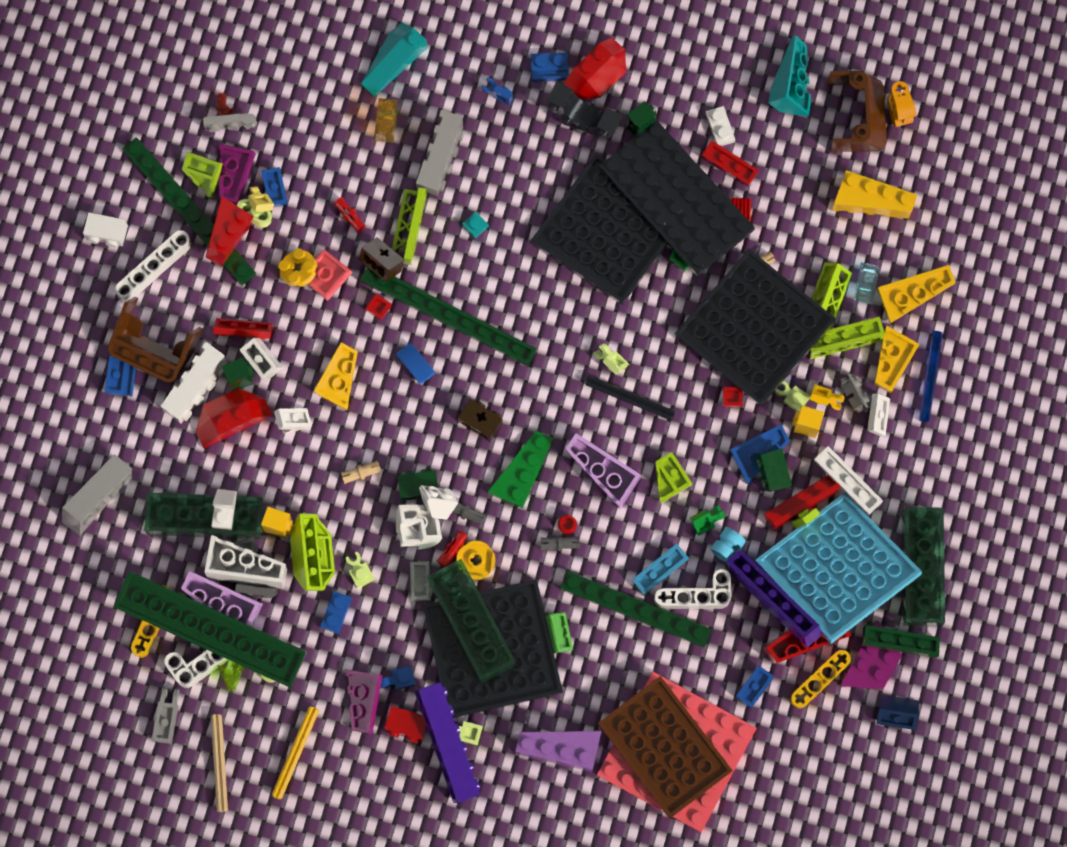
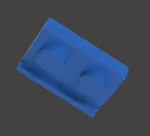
(549, 67)
(119, 378)

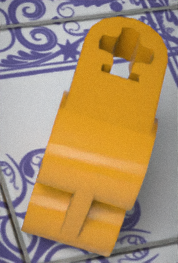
(903, 107)

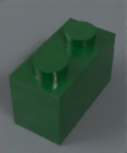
(640, 118)
(239, 374)
(773, 469)
(410, 483)

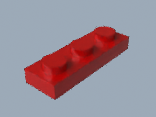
(730, 163)
(243, 328)

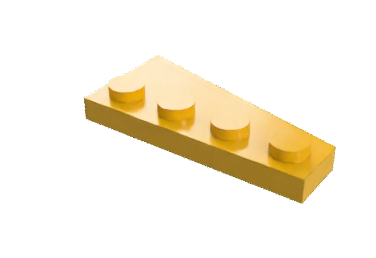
(909, 293)

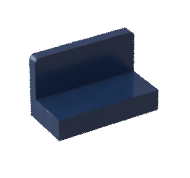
(898, 712)

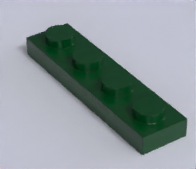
(901, 641)

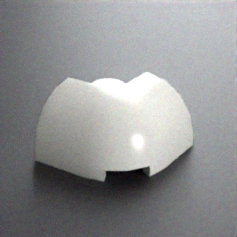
(417, 527)

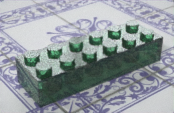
(193, 515)
(925, 548)
(471, 621)

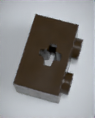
(381, 259)
(487, 428)

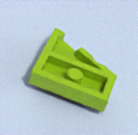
(203, 172)
(670, 477)

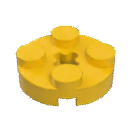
(291, 261)
(484, 553)

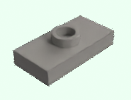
(418, 581)

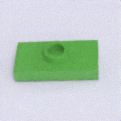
(559, 632)

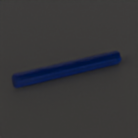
(930, 378)

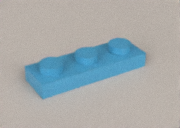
(660, 569)

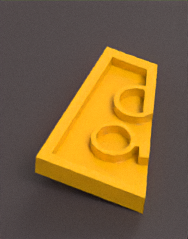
(893, 358)
(338, 377)

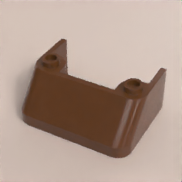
(868, 136)
(145, 354)

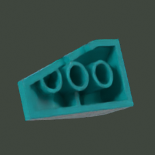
(789, 87)

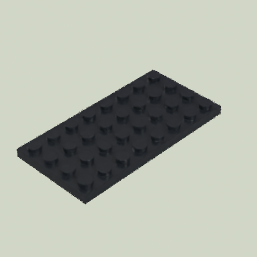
(677, 198)

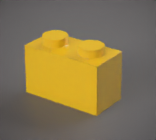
(807, 421)
(277, 523)

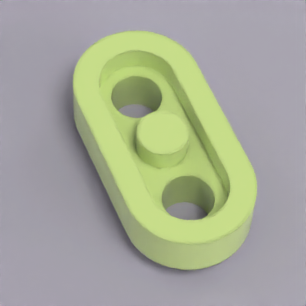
(266, 215)

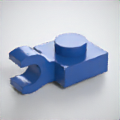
(500, 93)
(401, 678)

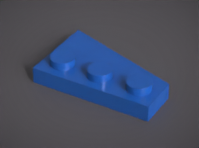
(746, 452)

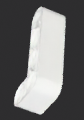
(692, 593)
(191, 668)

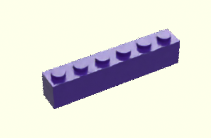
(774, 598)
(447, 742)

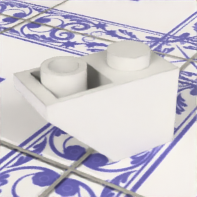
(438, 501)

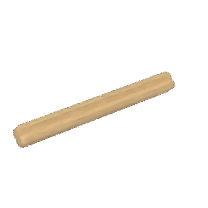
(219, 763)

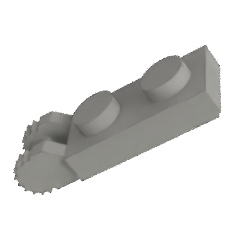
(230, 122)
(165, 718)

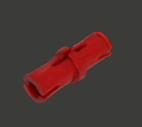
(341, 205)
(452, 549)

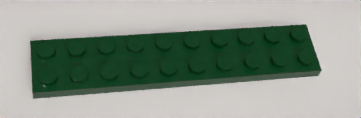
(210, 629)

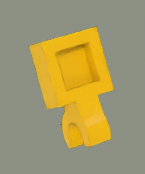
(825, 396)

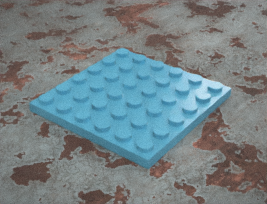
(839, 567)

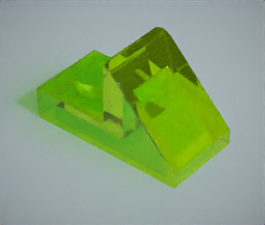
(231, 677)

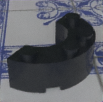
(580, 115)

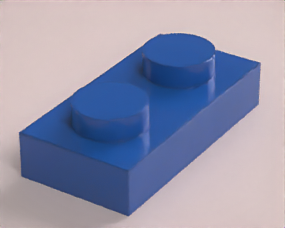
(274, 186)
(336, 612)
(754, 686)

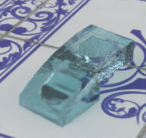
(866, 283)

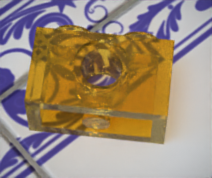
(386, 120)

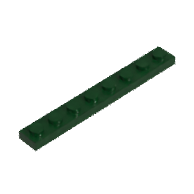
(635, 609)

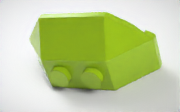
(311, 553)

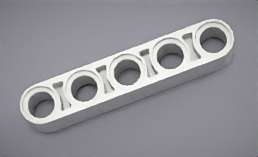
(155, 257)

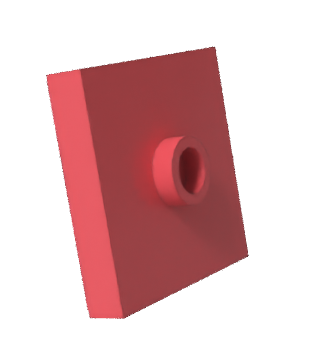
(329, 275)

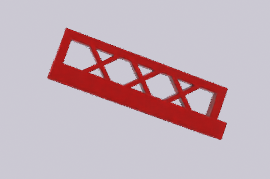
(805, 499)

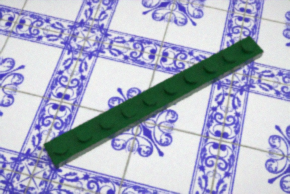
(184, 205)
(452, 317)

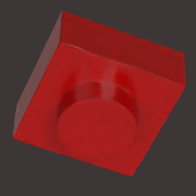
(378, 307)
(732, 397)

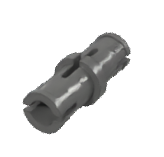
(469, 513)
(560, 543)

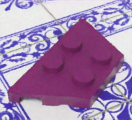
(871, 667)

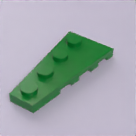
(519, 476)

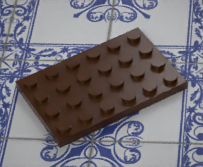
(665, 747)

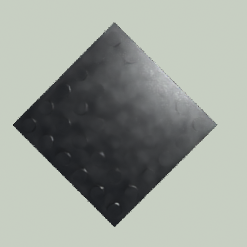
(600, 235)
(755, 327)
(524, 628)

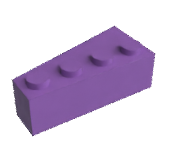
(568, 749)

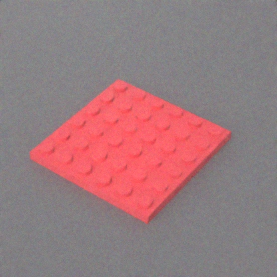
(724, 731)

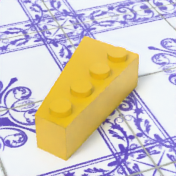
(873, 197)

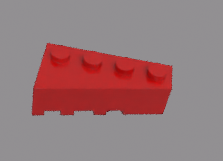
(788, 646)

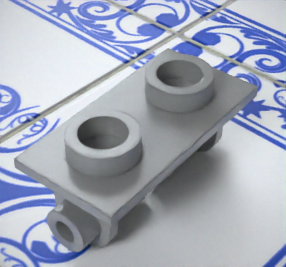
(860, 398)

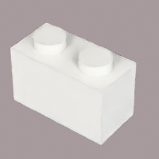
(105, 230)
(261, 358)

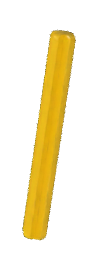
(295, 752)

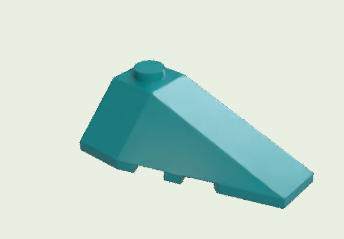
(396, 54)

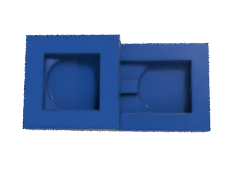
(415, 363)

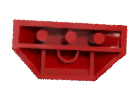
(598, 70)
(230, 415)

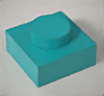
(475, 225)

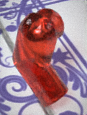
(221, 106)

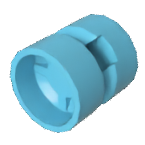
(728, 544)

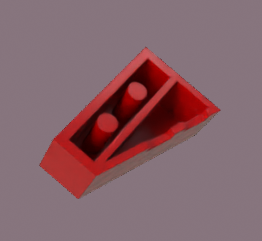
(228, 230)

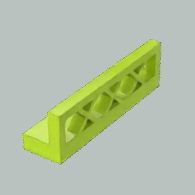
(414, 224)
(827, 283)
(848, 337)

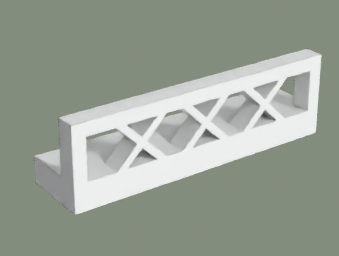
(848, 480)

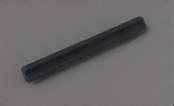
(630, 397)

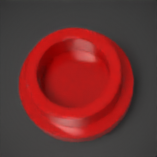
(567, 524)

